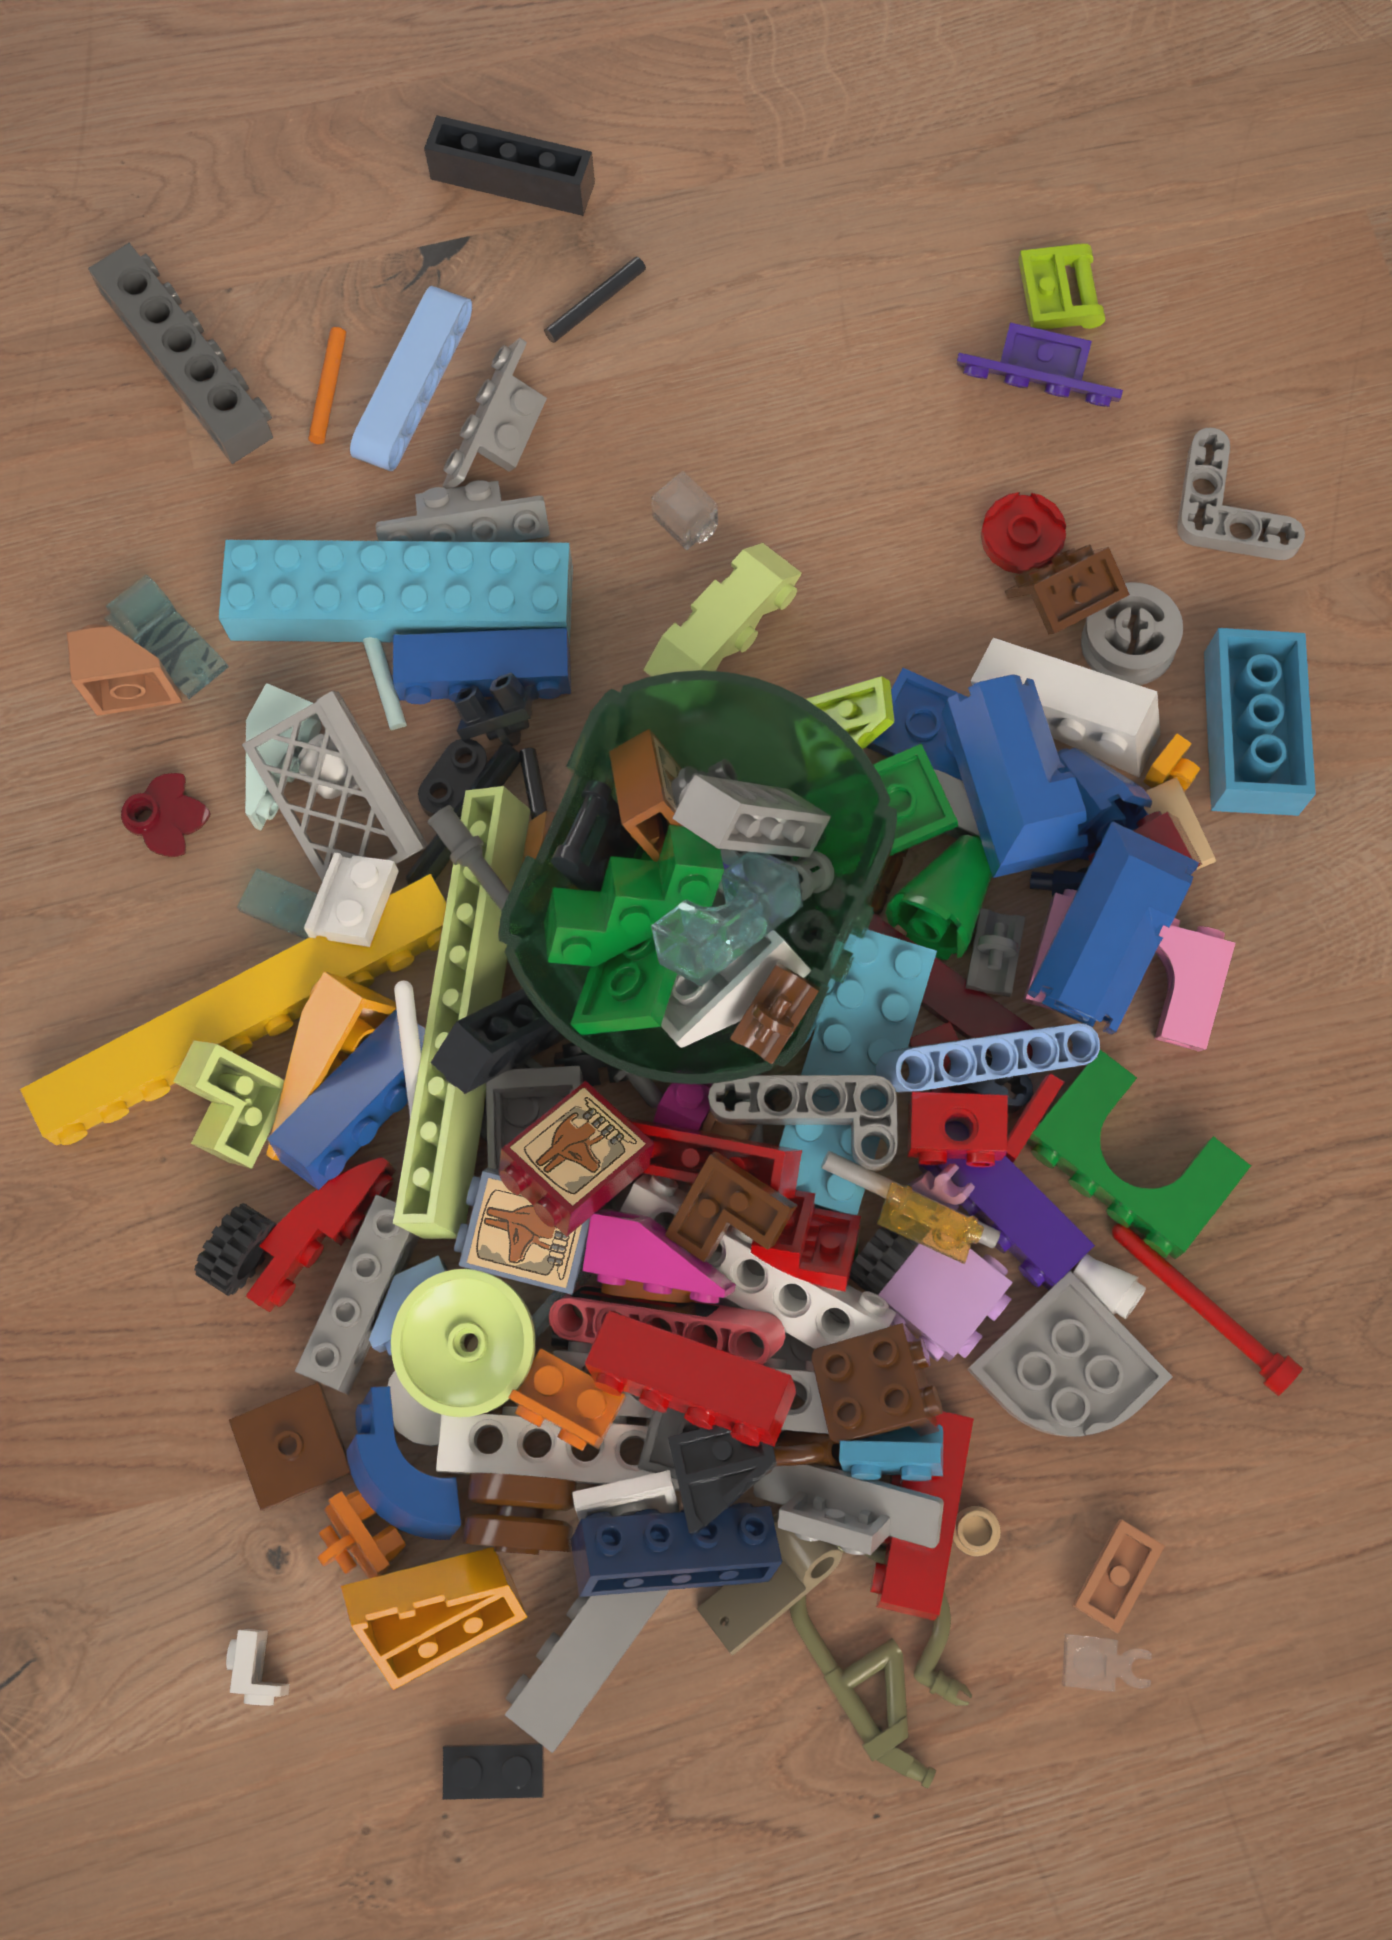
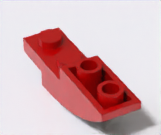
(332, 1212)

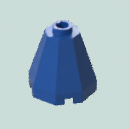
(1105, 795)

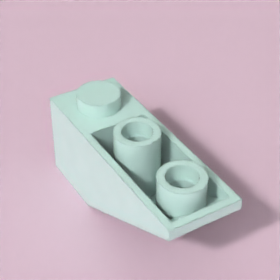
(270, 709)

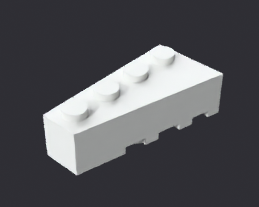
(1083, 706)

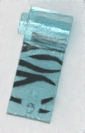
(155, 625)

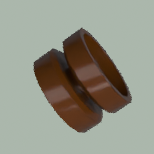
(520, 1513)

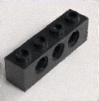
(494, 1041)

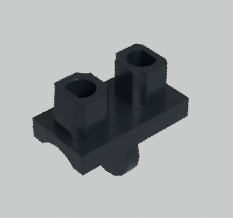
(499, 716)

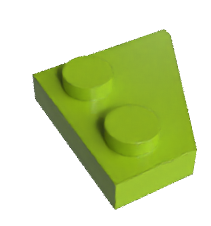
(860, 709)

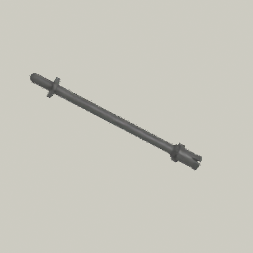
(468, 852)

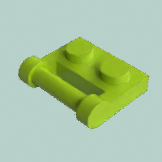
(1048, 287)

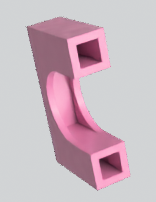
(1194, 969)

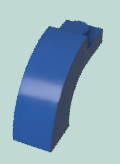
(392, 1486)

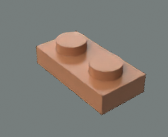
(1118, 1576)

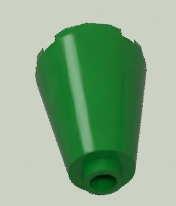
(944, 899)

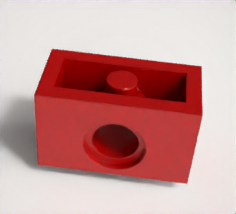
(982, 1115)

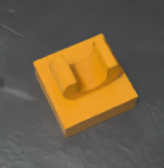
(1172, 765)

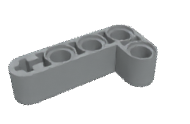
(803, 1111)

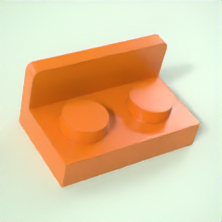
(567, 1400)

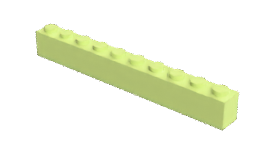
(466, 979)

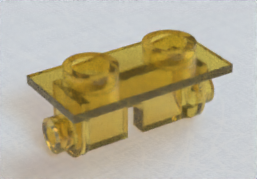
(929, 1223)

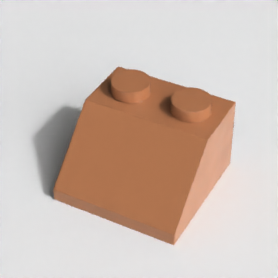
(117, 672)

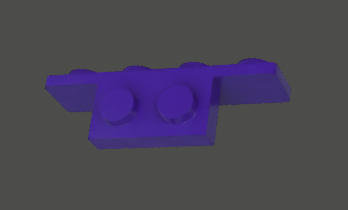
(1044, 360)

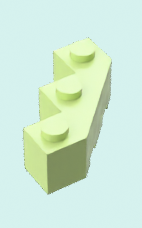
(727, 613)

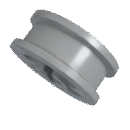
(1156, 628)

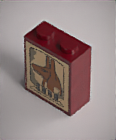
(574, 1159)

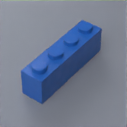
(447, 662)
(346, 1107)

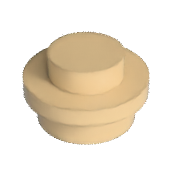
(976, 1531)

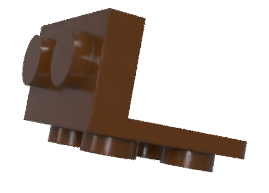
(876, 1385)

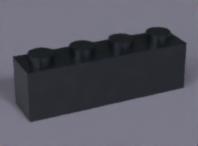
(510, 165)

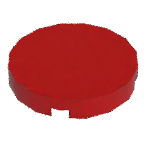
(1023, 532)

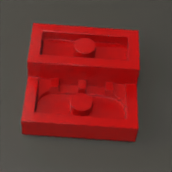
(814, 1244)

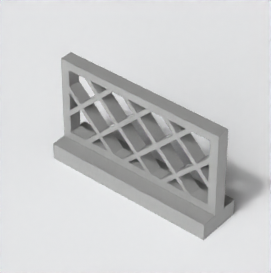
(361, 765)

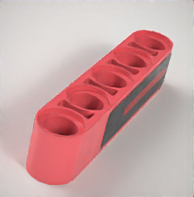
(685, 1319)

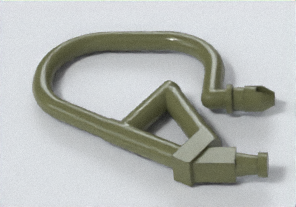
(878, 1744)

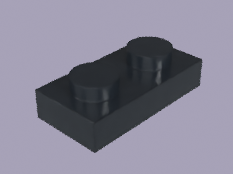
(493, 1771)

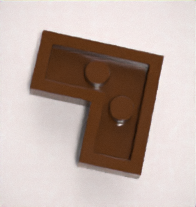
(723, 1198)

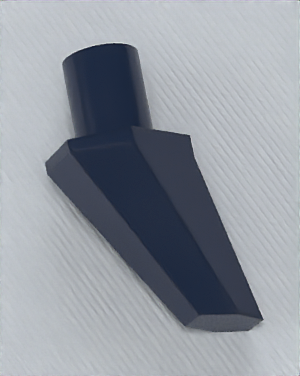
(1056, 881)

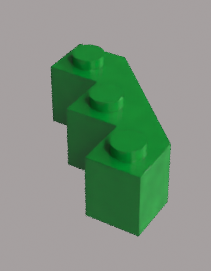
(635, 894)

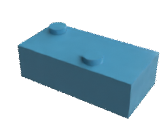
(1259, 722)

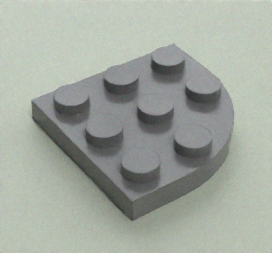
(1069, 1366)

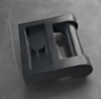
(606, 839)

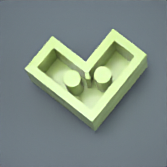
(241, 1100)

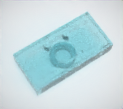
(277, 902)

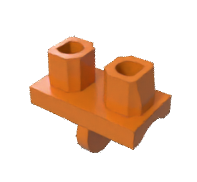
(370, 1552)

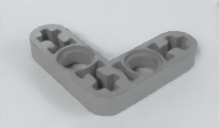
(1219, 518)

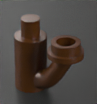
(806, 1448)

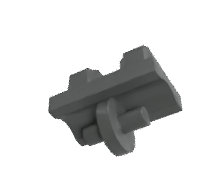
(995, 953)

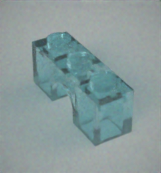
(707, 939)

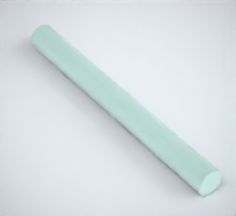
(384, 683)

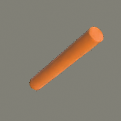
(327, 385)

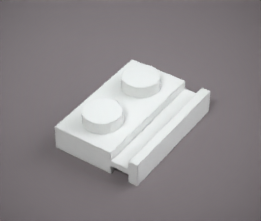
(351, 899)

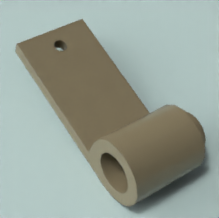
(756, 1605)

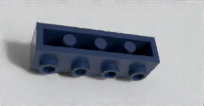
(659, 1554)

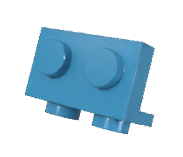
(894, 1453)

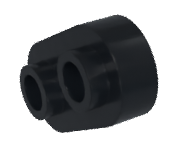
(452, 775)

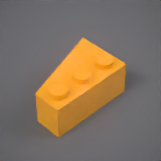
(432, 1612)

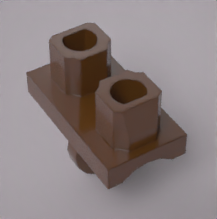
(775, 1012)

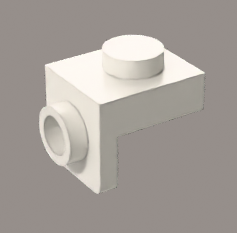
(246, 1660)

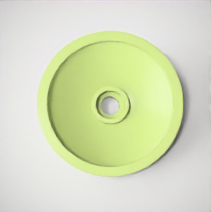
(431, 1337)

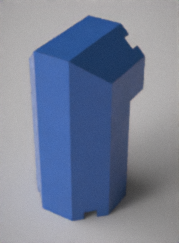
(1014, 776)
(1113, 928)

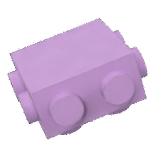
(947, 1299)

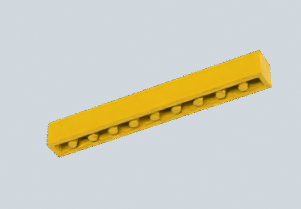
(231, 1015)

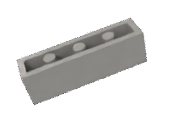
(578, 1663)

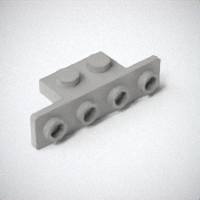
(502, 420)
(469, 515)
(849, 1511)

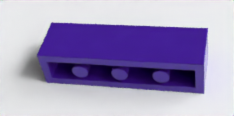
(1027, 1220)

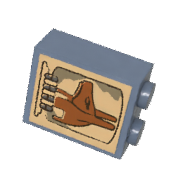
(512, 1240)

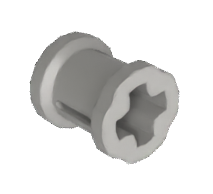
(816, 881)

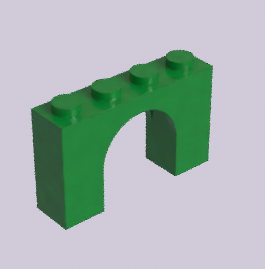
(1165, 1215)

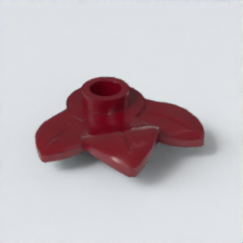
(171, 815)

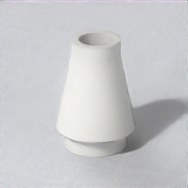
(1110, 1285)

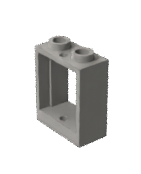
(522, 1084)

